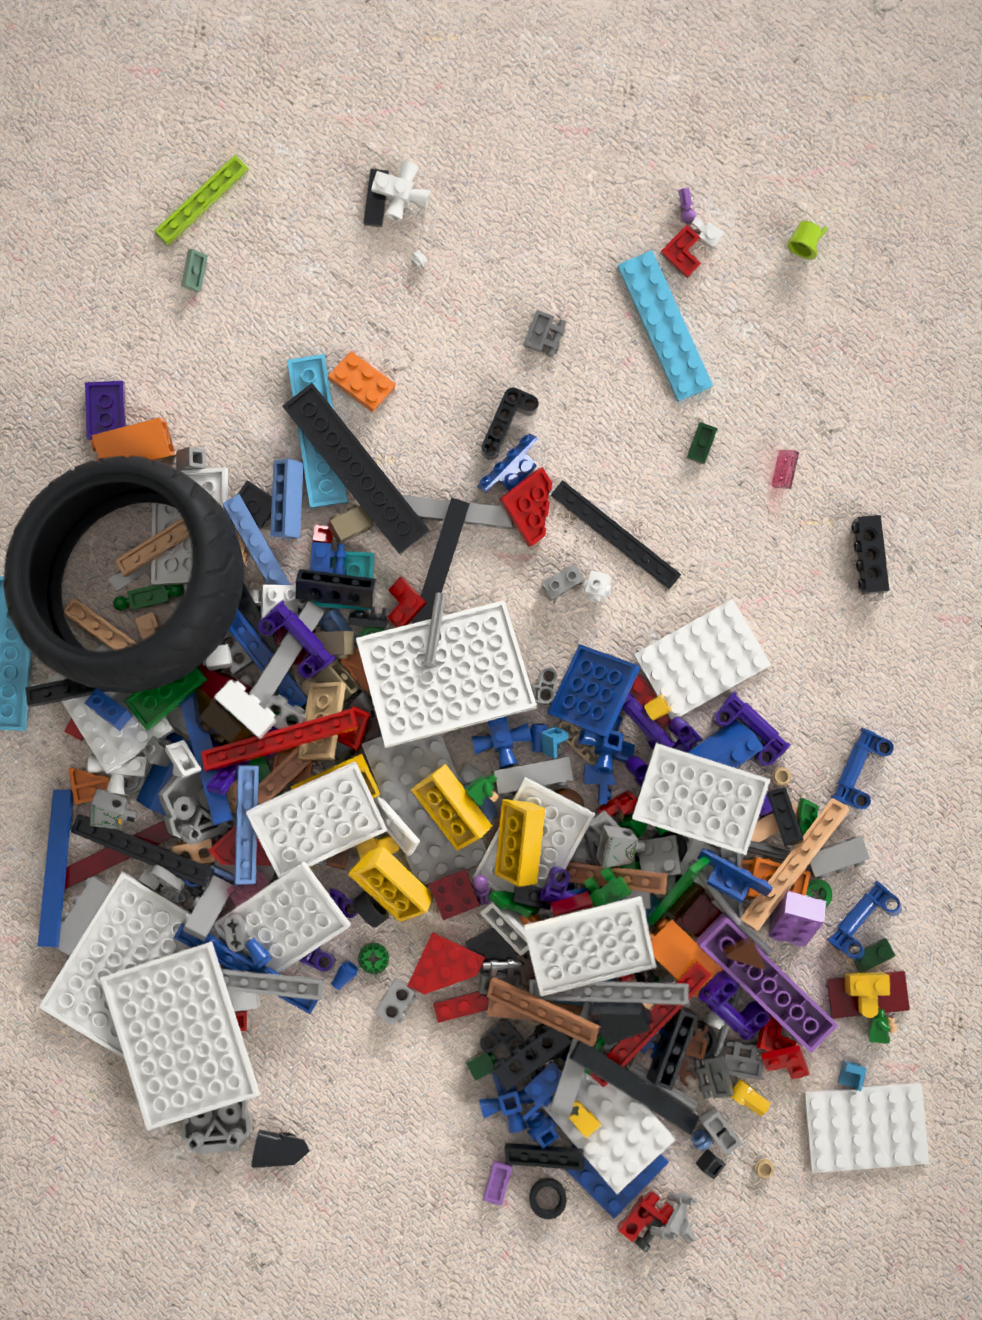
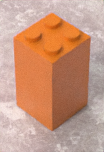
(143, 439)
(678, 950)

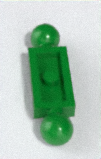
(147, 597)

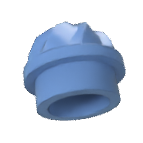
(701, 1139)

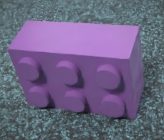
(796, 919)

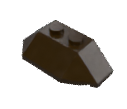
(217, 721)

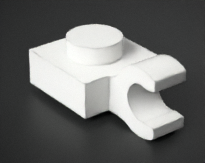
(708, 233)

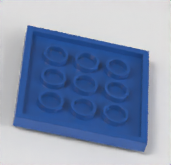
(593, 690)
(605, 1195)

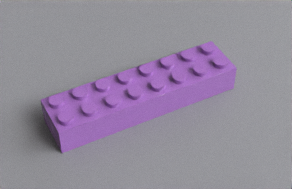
(769, 986)

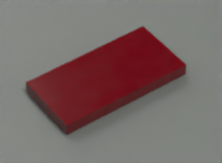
(844, 1005)

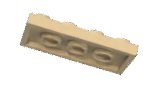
(322, 701)

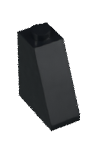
(620, 1019)

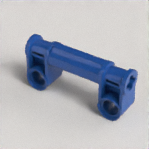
(867, 742)
(843, 937)

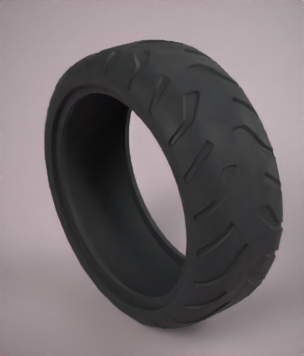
(55, 525)

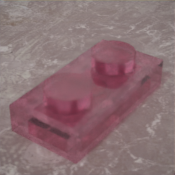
(785, 469)
(243, 892)

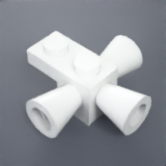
(400, 190)
(134, 767)

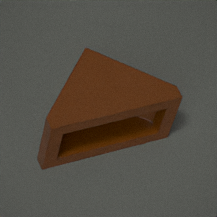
(744, 952)

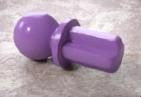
(687, 214)
(481, 889)

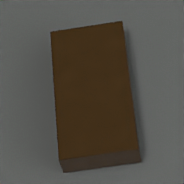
(686, 900)

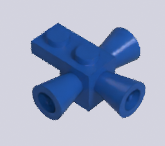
(502, 740)
(608, 748)
(509, 1103)

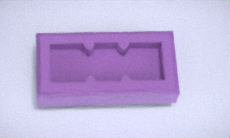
(497, 1182)

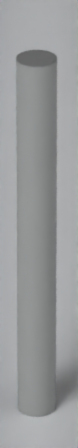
(719, 898)
(747, 931)
(724, 1030)

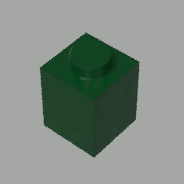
(481, 1064)

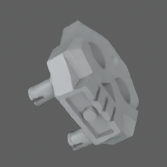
(187, 823)
(234, 1129)

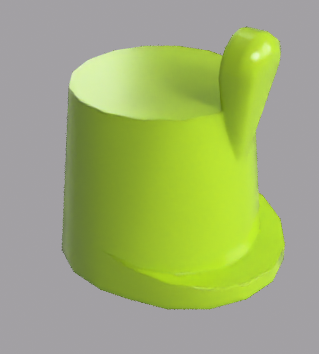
(805, 240)

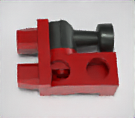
(645, 1214)

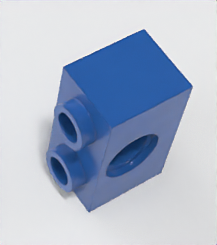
(108, 709)

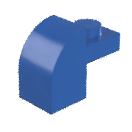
(603, 780)

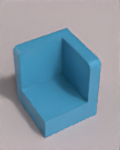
(551, 740)
(852, 1075)

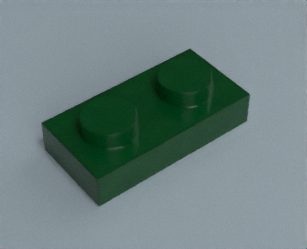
(701, 443)
(874, 955)

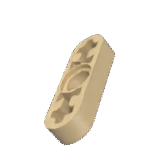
(573, 728)

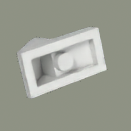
(182, 759)

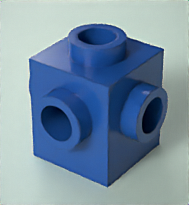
(542, 1126)

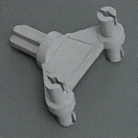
(678, 1223)

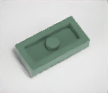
(194, 270)

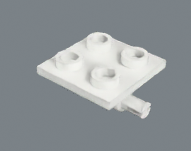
(274, 594)

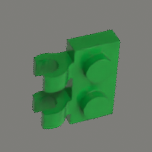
(610, 893)

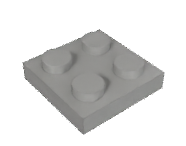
(661, 856)

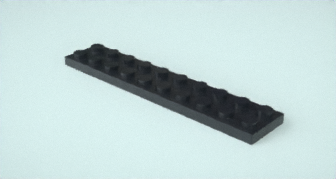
(356, 468)

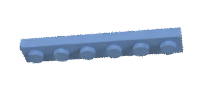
(254, 541)
(245, 834)

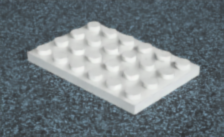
(176, 564)
(702, 659)
(107, 743)
(701, 798)
(317, 819)
(562, 832)
(289, 918)
(590, 946)
(866, 1128)
(624, 1141)

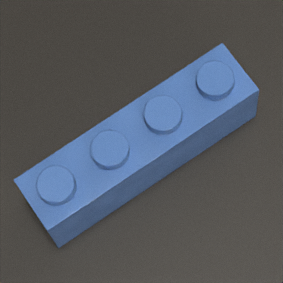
(286, 499)

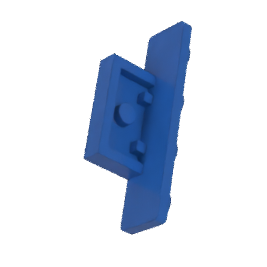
(513, 467)
(731, 879)
(543, 1089)

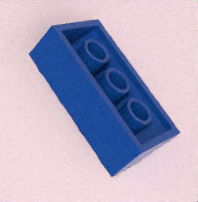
(729, 745)
(158, 779)

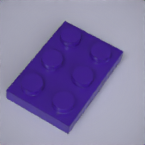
(104, 406)

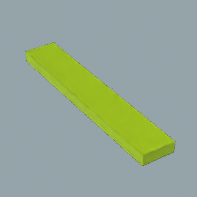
(201, 200)

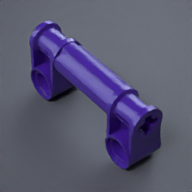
(318, 656)
(735, 707)
(645, 723)
(686, 739)
(555, 887)
(314, 958)
(720, 989)

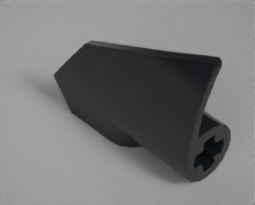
(278, 1149)

